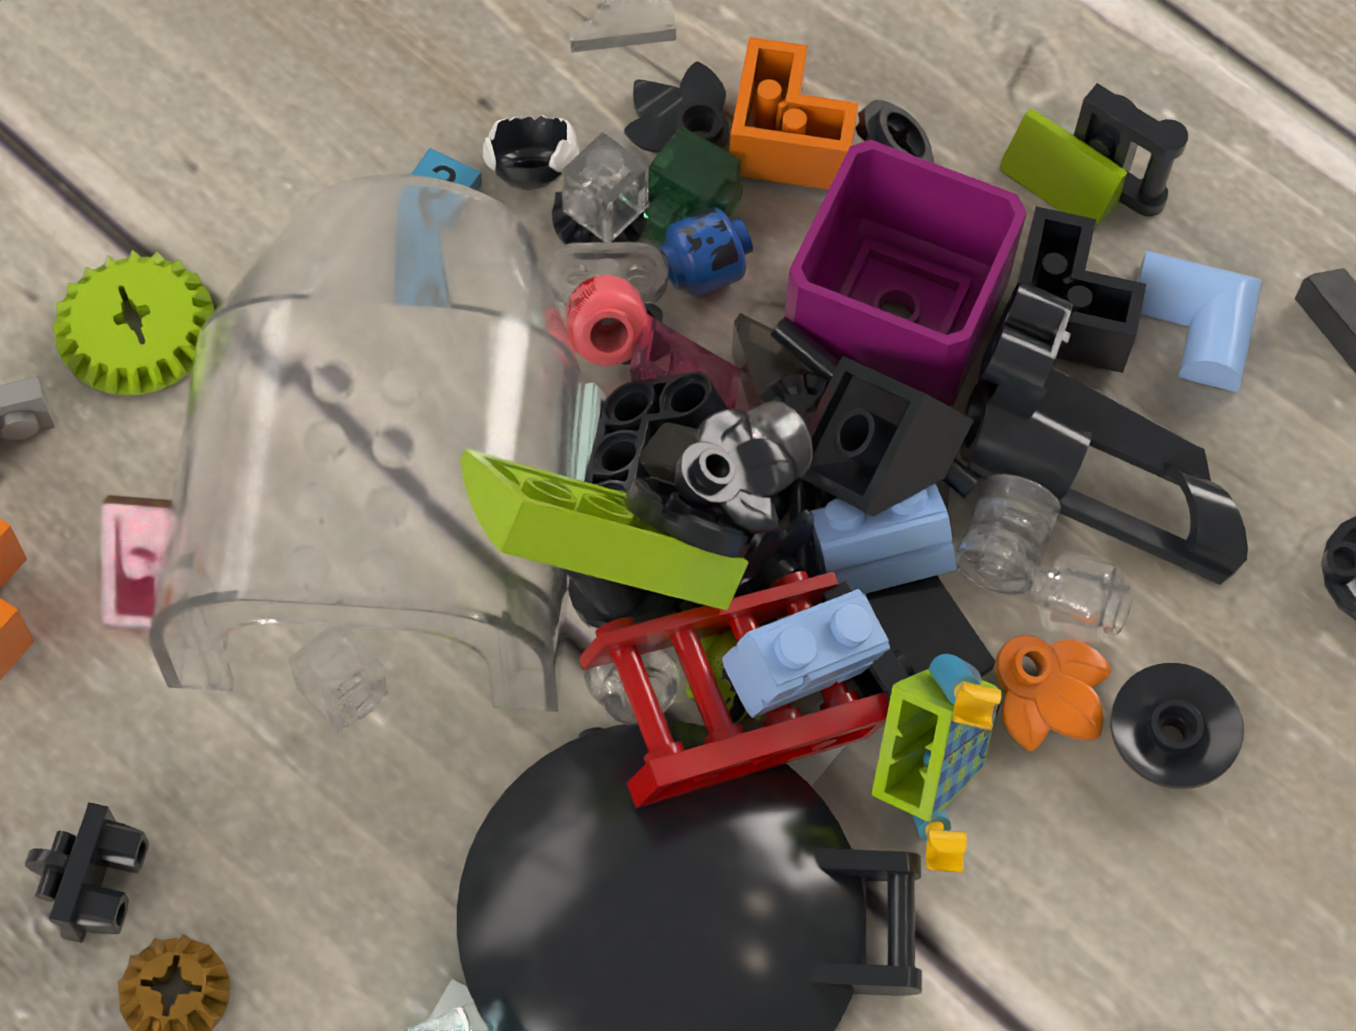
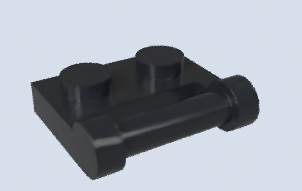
(1115, 130)

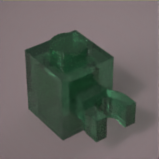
(688, 179)

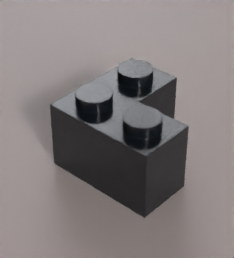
(1107, 306)

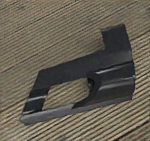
(1042, 421)

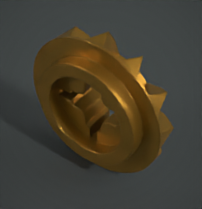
(199, 969)

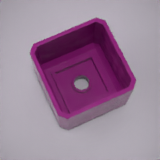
(910, 238)

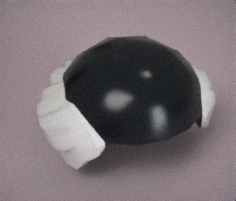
(530, 150)

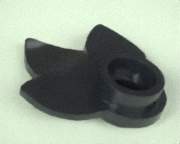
(665, 108)
(735, 471)
(775, 554)

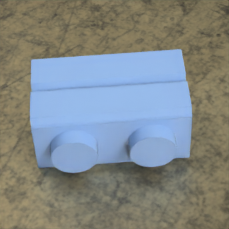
(888, 548)
(805, 653)

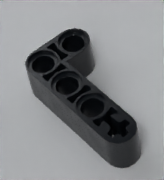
(623, 431)

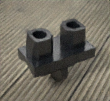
(76, 869)

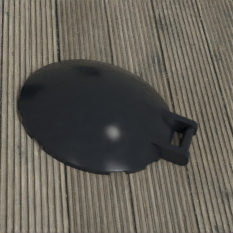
(672, 912)

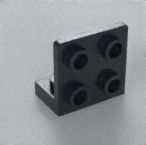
(920, 625)

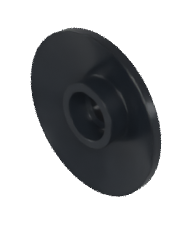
(1194, 705)

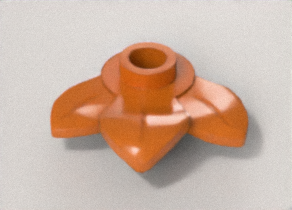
(1057, 697)

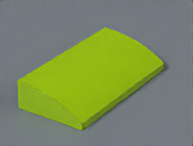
(589, 532)

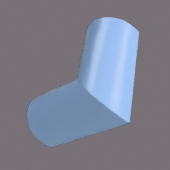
(1216, 308)

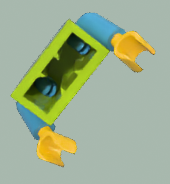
(934, 748)

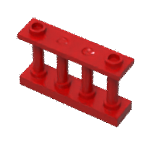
(727, 749)

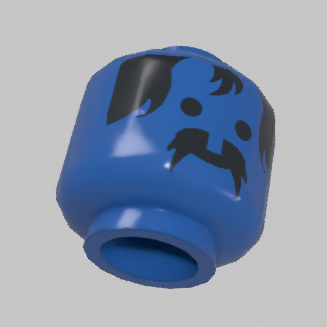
(706, 251)

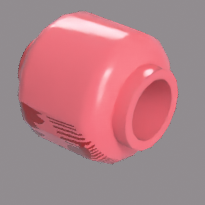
(605, 319)

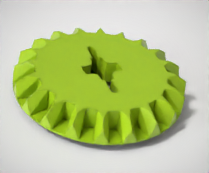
(105, 350)

